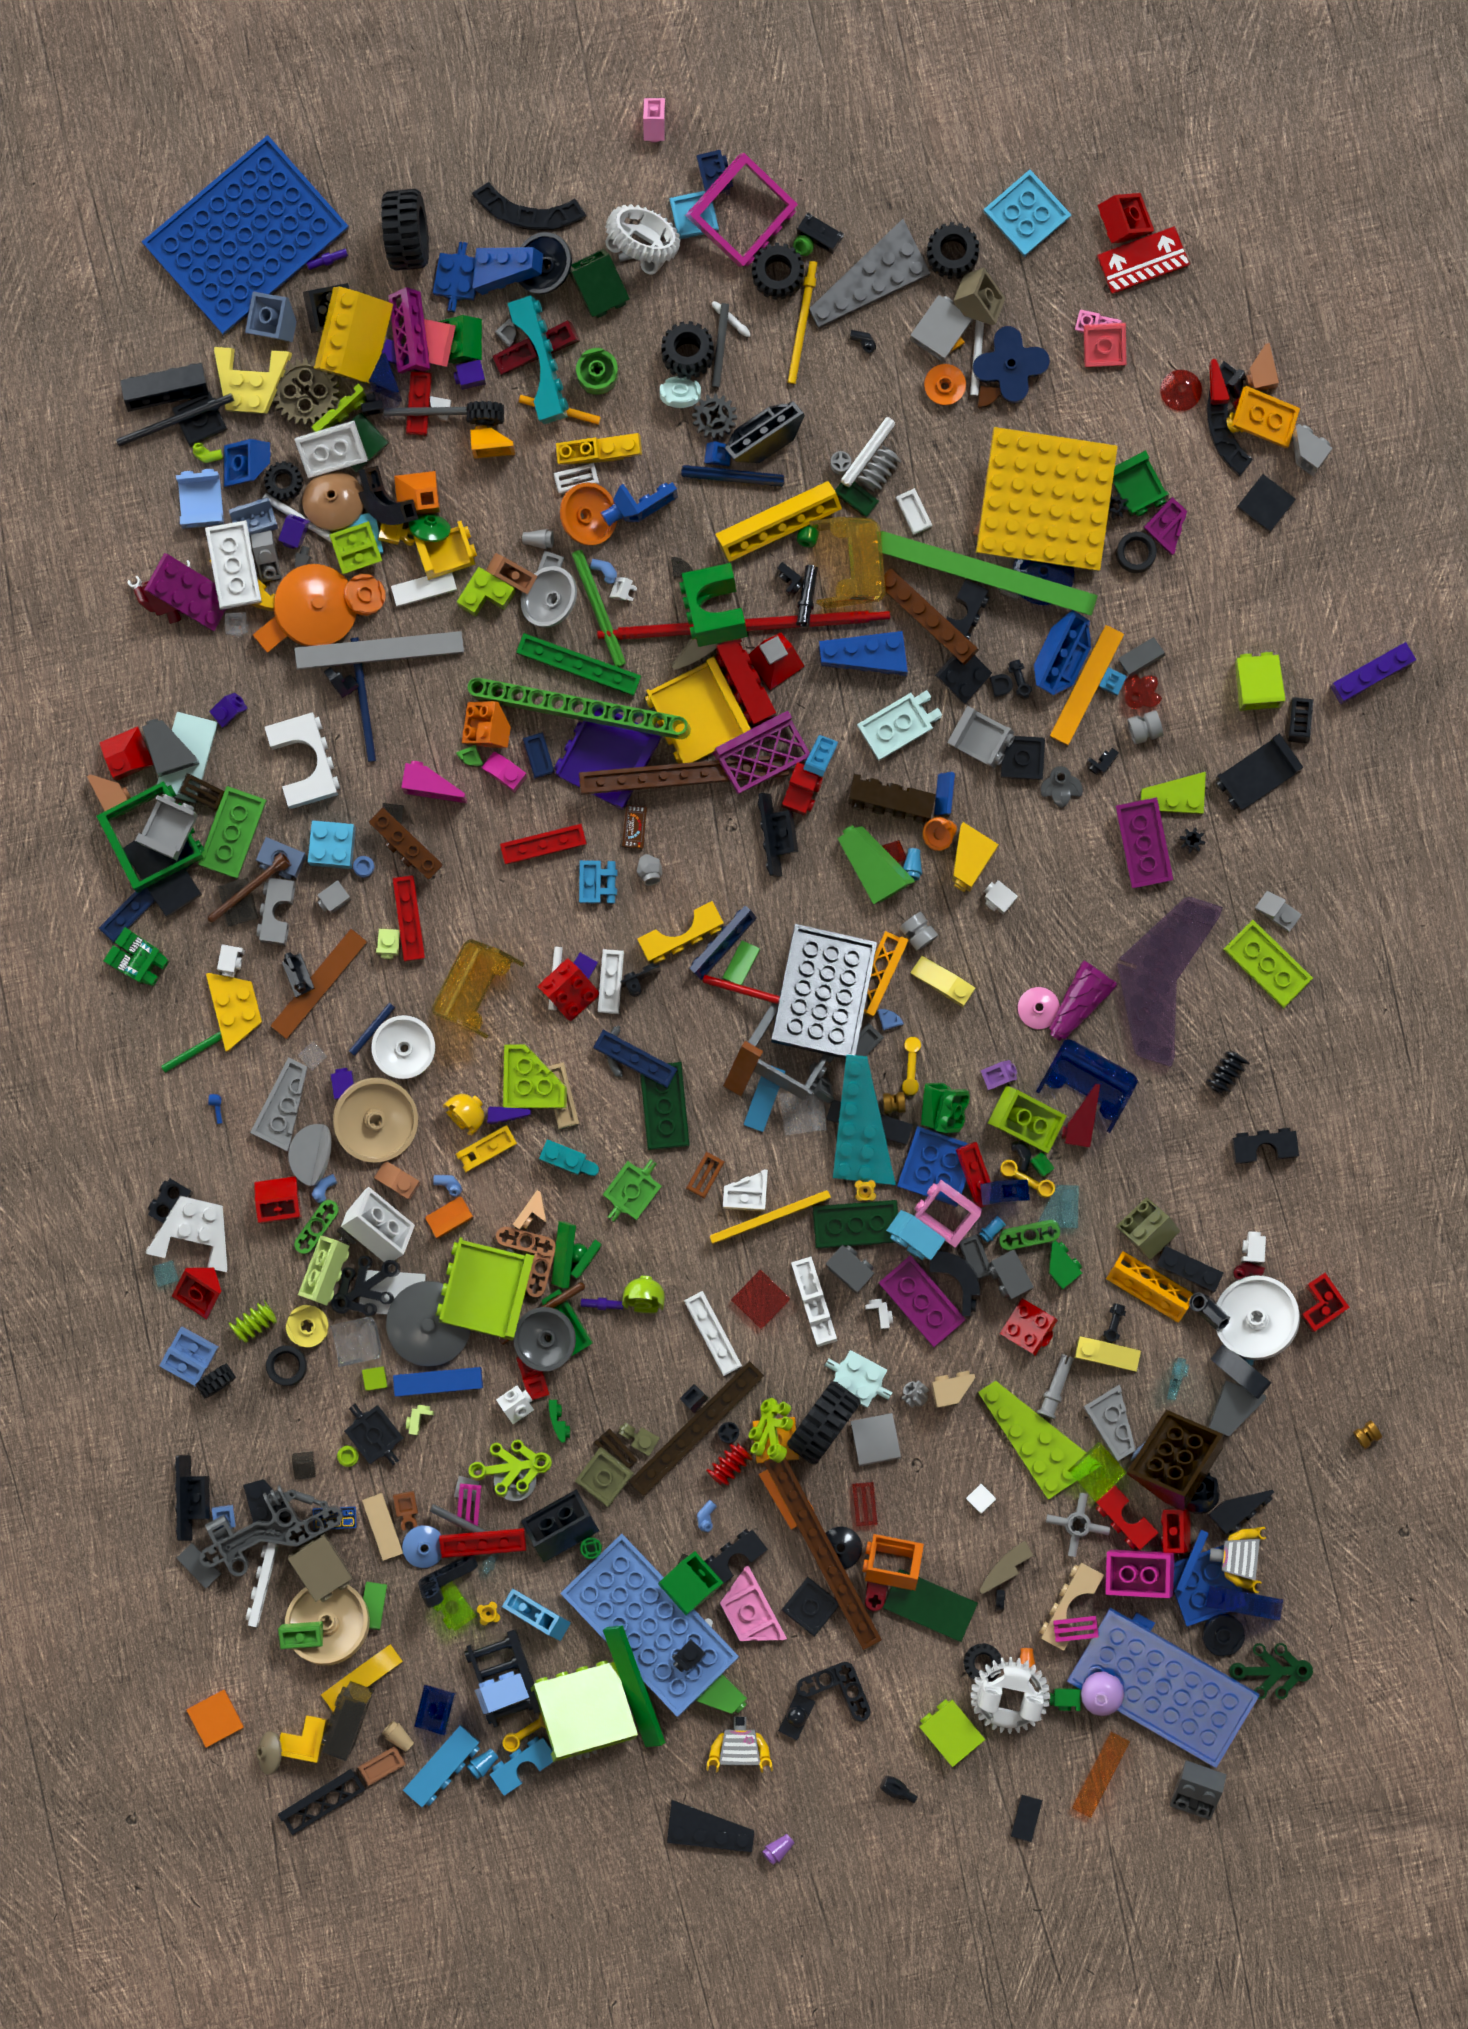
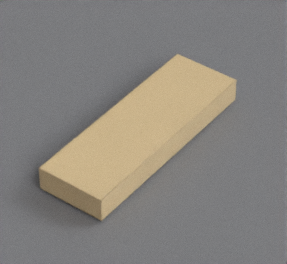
(564, 1116)
(382, 1526)

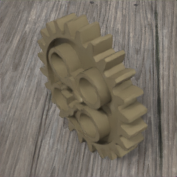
(292, 404)

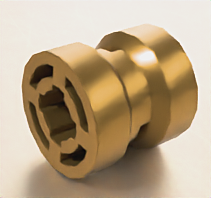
(894, 1103)
(1372, 1433)

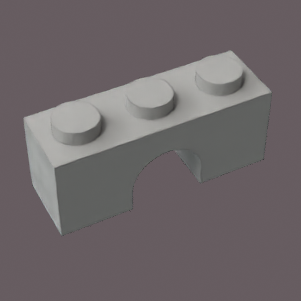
(277, 892)

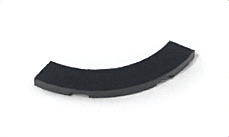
(527, 217)
(1220, 434)

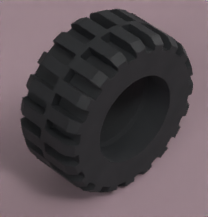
(405, 229)
(823, 1422)

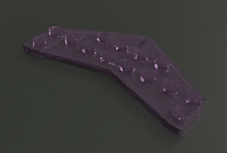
(1151, 987)

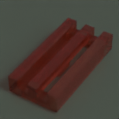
(873, 1504)

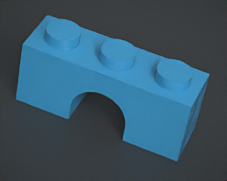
(506, 1774)

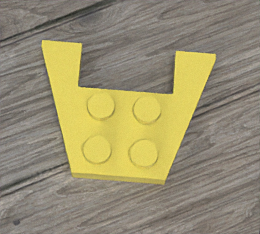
(251, 389)

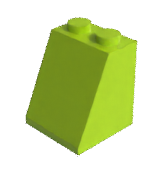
(1259, 682)

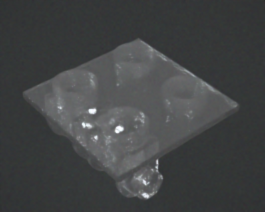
(802, 1115)

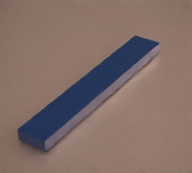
(134, 906)

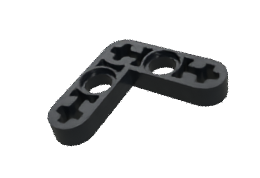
(431, 1584)
(837, 1679)

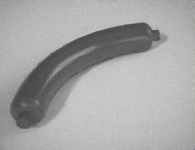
(613, 1063)

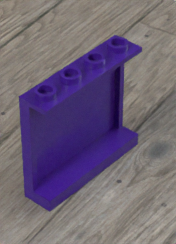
(605, 748)

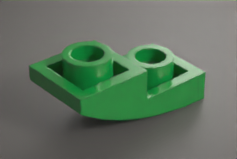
(560, 1428)

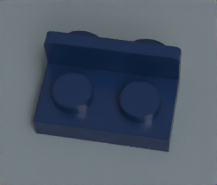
(711, 167)

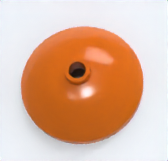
(591, 501)

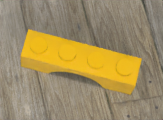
(657, 945)

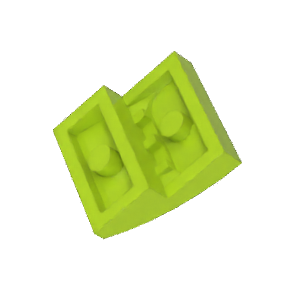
(355, 547)

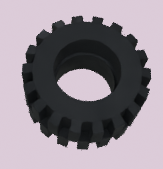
(777, 254)
(953, 267)
(683, 335)

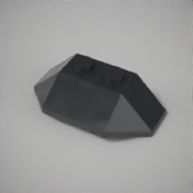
(765, 433)

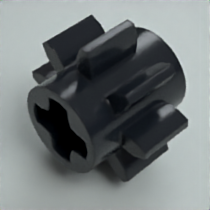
(1121, 503)
(1197, 838)

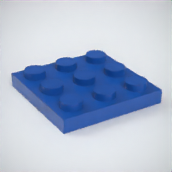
(932, 1159)
(1194, 1598)

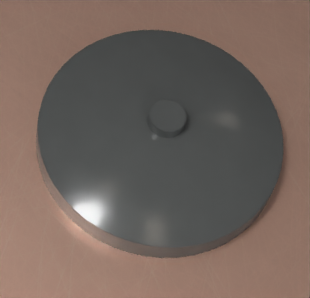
(417, 1330)

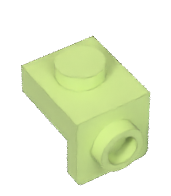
(413, 1422)

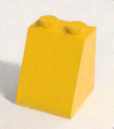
(972, 857)

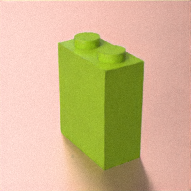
(951, 1732)

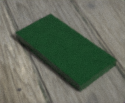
(665, 1112)
(853, 1223)
(932, 1607)

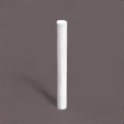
(974, 391)
(287, 510)

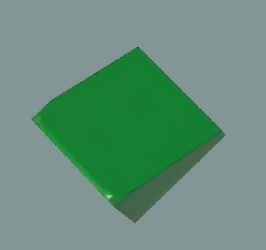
(1042, 1164)

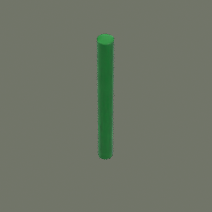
(192, 1052)

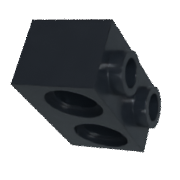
(165, 1200)

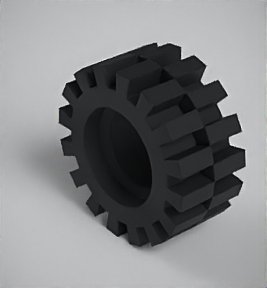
(485, 413)
(283, 468)
(215, 1381)
(976, 1650)

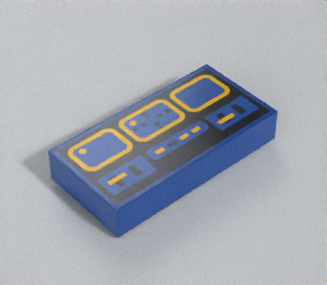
(349, 1519)

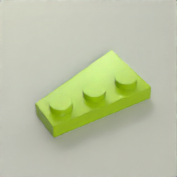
(346, 405)
(1179, 795)

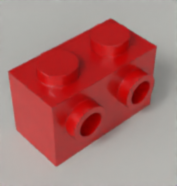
(1176, 1531)

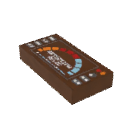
(634, 826)

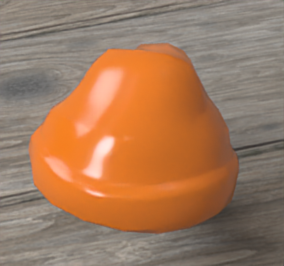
(939, 833)

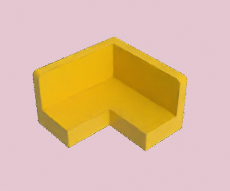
(308, 1746)

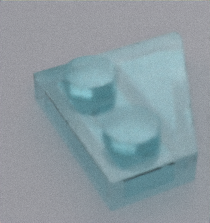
(1063, 1207)
(1179, 1372)

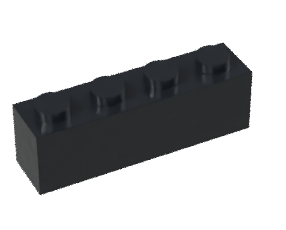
(164, 387)

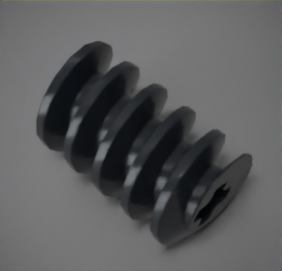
(1226, 1072)

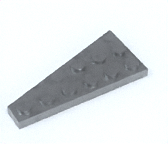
(880, 272)

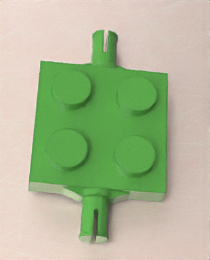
(632, 1190)

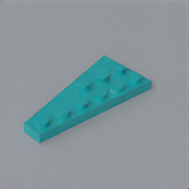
(861, 1136)

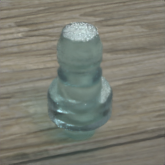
(489, 1564)

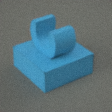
(1112, 681)

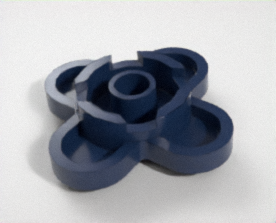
(1012, 380)

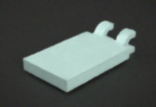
(898, 724)

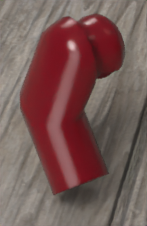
(1246, 1269)

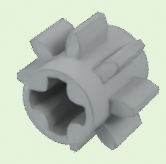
(915, 1393)

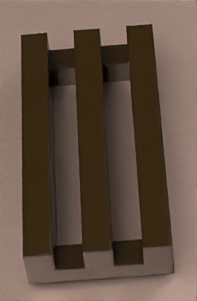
(185, 784)
(612, 1434)

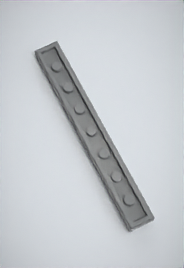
(379, 650)

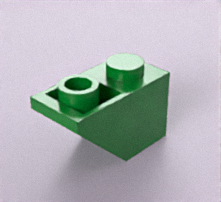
(1061, 1266)

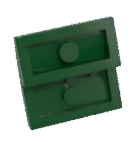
(371, 439)

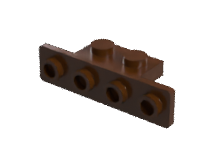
(405, 844)

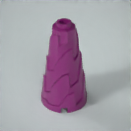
(1081, 999)

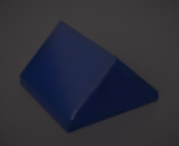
(383, 380)
(435, 1709)

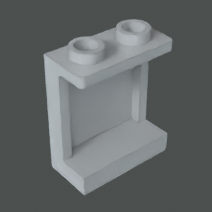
(940, 328)
(981, 737)
(168, 827)

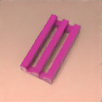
(469, 1498)
(1077, 1637)

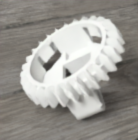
(650, 228)
(1016, 1676)

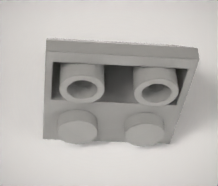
(1309, 449)

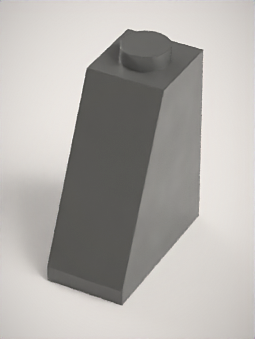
(166, 749)
(1233, 1408)

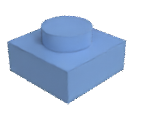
(228, 1511)

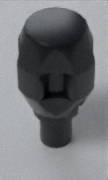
(897, 1789)

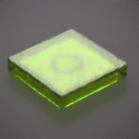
(1097, 1471)

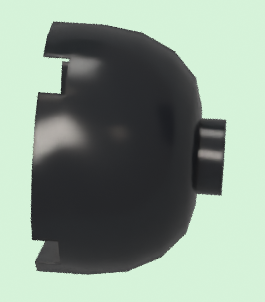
(1205, 1497)

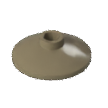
(269, 1753)

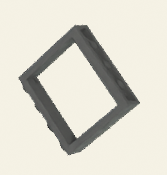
(777, 1076)

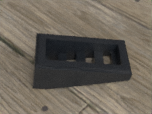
(1300, 734)

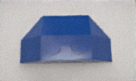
(1063, 653)

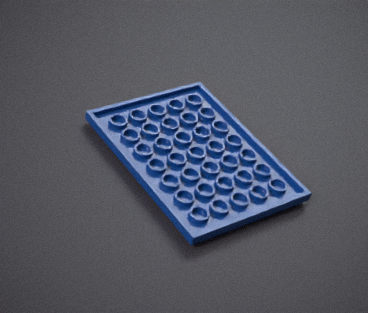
(245, 234)

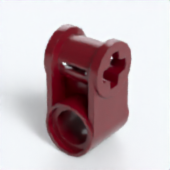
(878, 1590)

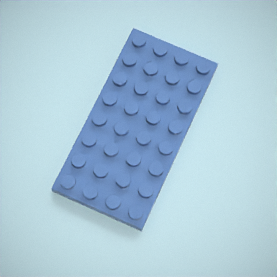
(625, 1591)

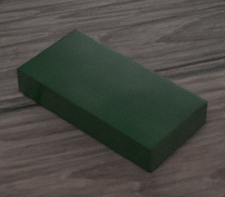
(857, 498)

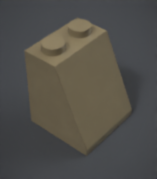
(320, 1567)

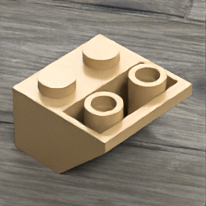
(951, 1390)

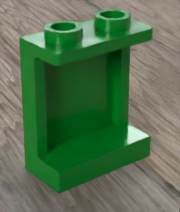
(1139, 484)

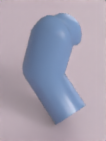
(607, 569)
(704, 1518)

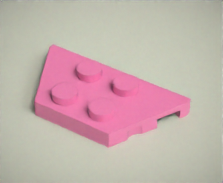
(750, 1611)

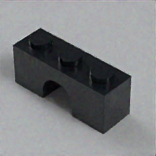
(972, 598)
(1283, 1143)
(1189, 1269)
(748, 1545)

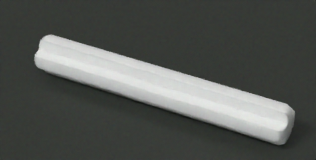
(867, 452)

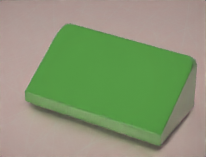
(741, 963)
(301, 1635)

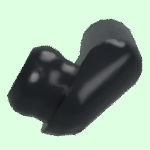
(865, 339)
(1024, 1154)

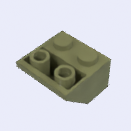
(1148, 1228)

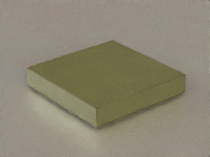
(604, 1477)

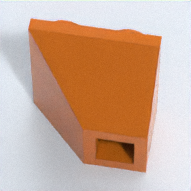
(421, 488)
(486, 725)

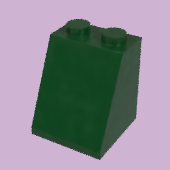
(598, 283)

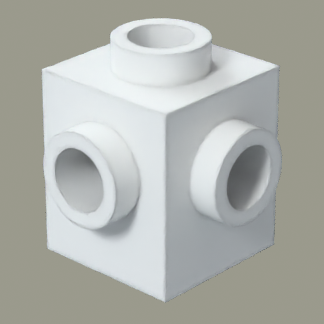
(515, 1404)

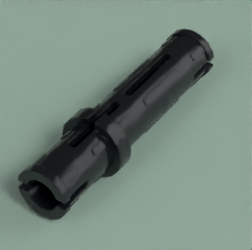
(806, 601)

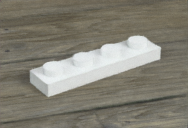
(259, 1593)

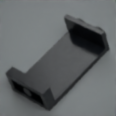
(1258, 773)

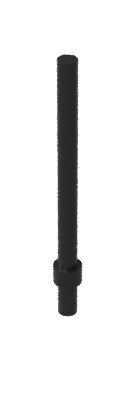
(212, 404)

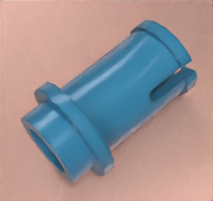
(992, 1229)

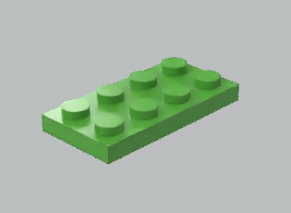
(232, 832)

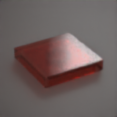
(760, 1299)

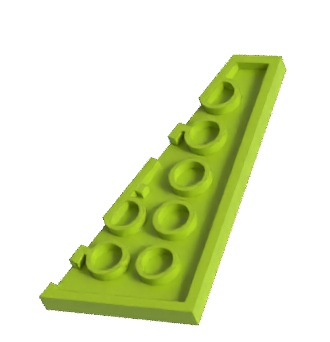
(1038, 1443)

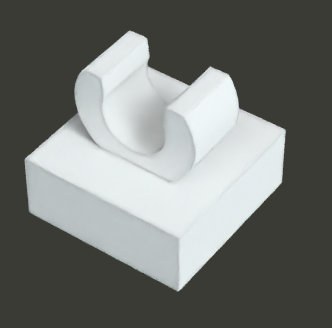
(621, 589)

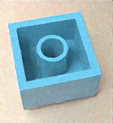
(331, 844)
(912, 1232)

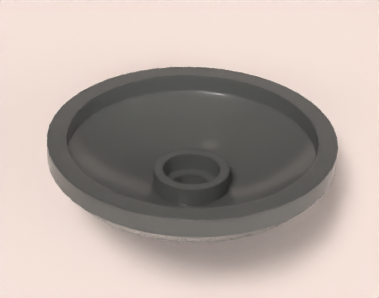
(531, 1339)

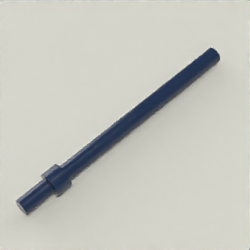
(364, 709)

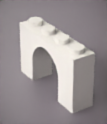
(306, 731)

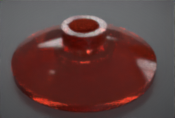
(1181, 400)

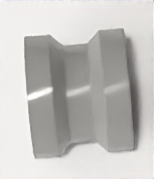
(840, 458)

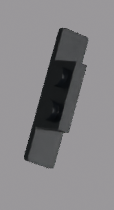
(778, 834)
(191, 1497)

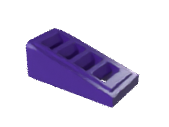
(504, 1114)

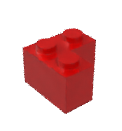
(801, 790)
(1328, 1305)

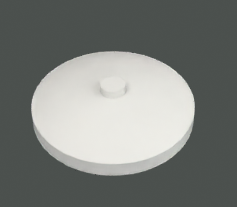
(1261, 1317)

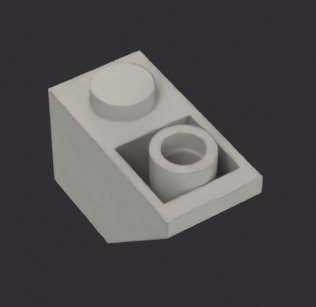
(266, 556)

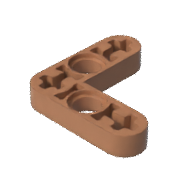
(539, 1255)

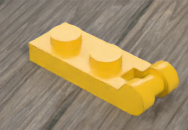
(487, 1148)

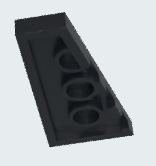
(704, 1829)

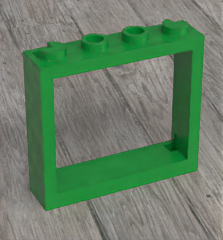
(128, 805)

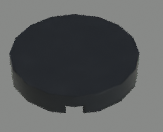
(1223, 1635)

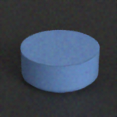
(363, 866)

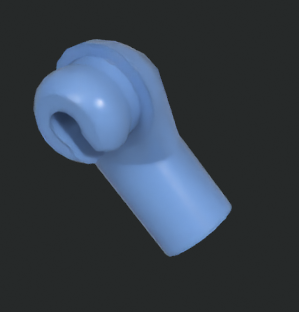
(450, 1183)
(320, 1189)

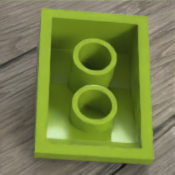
(1027, 1119)

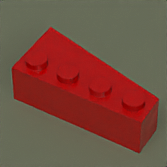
(745, 682)

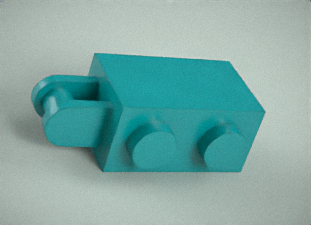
(567, 1159)

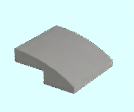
(875, 1439)

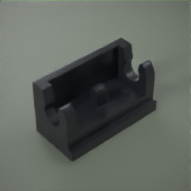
(820, 233)

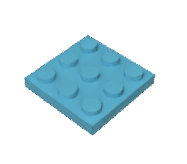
(1027, 213)

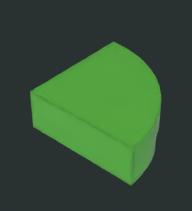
(470, 756)

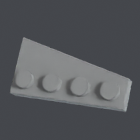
(280, 1110)

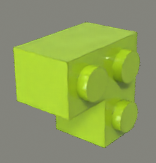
(484, 587)

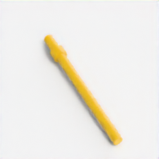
(809, 283)

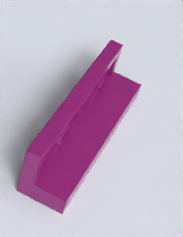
(412, 327)

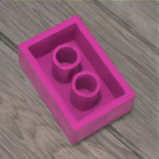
(1140, 1573)

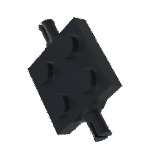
(374, 1434)

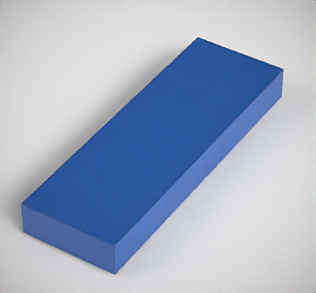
(1191, 1561)

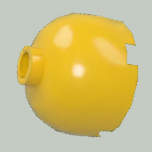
(465, 1112)

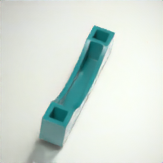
(548, 400)

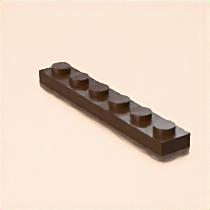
(929, 617)

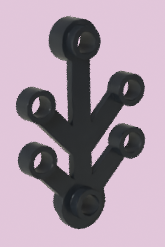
(362, 1287)

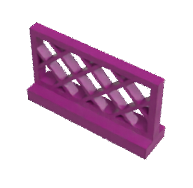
(754, 736)

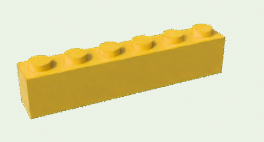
(778, 521)

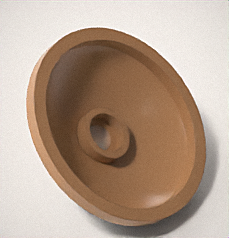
(334, 512)

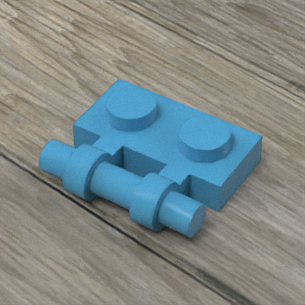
(590, 882)

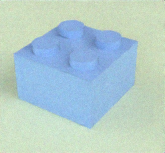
(501, 1693)

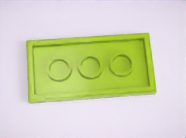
(1268, 964)

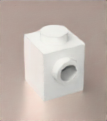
(999, 897)

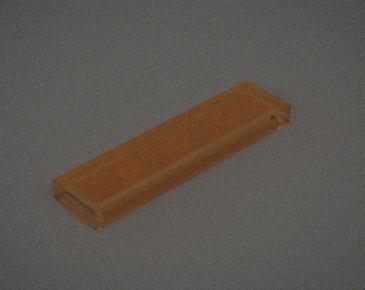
(1100, 1774)

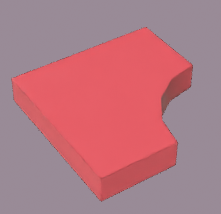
(439, 341)

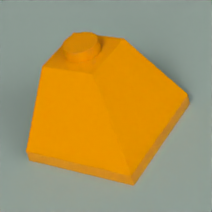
(490, 443)

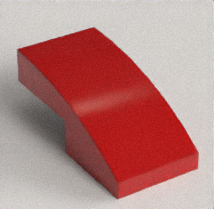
(533, 1380)

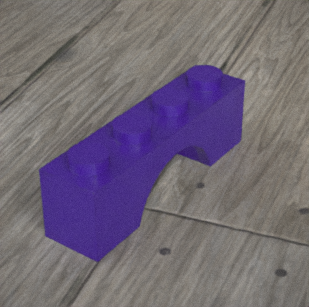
(1373, 672)

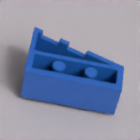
(504, 266)

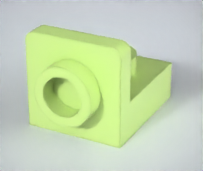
(388, 943)

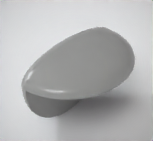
(310, 1153)

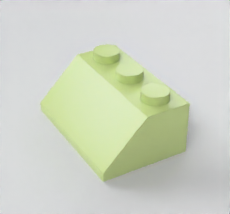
(324, 1270)

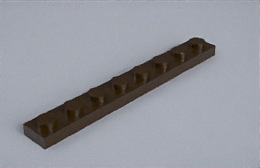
(696, 1428)

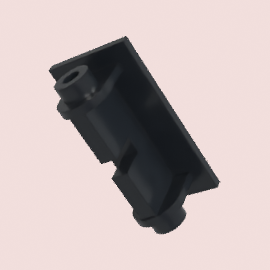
(297, 974)

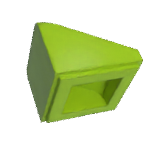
(374, 1378)

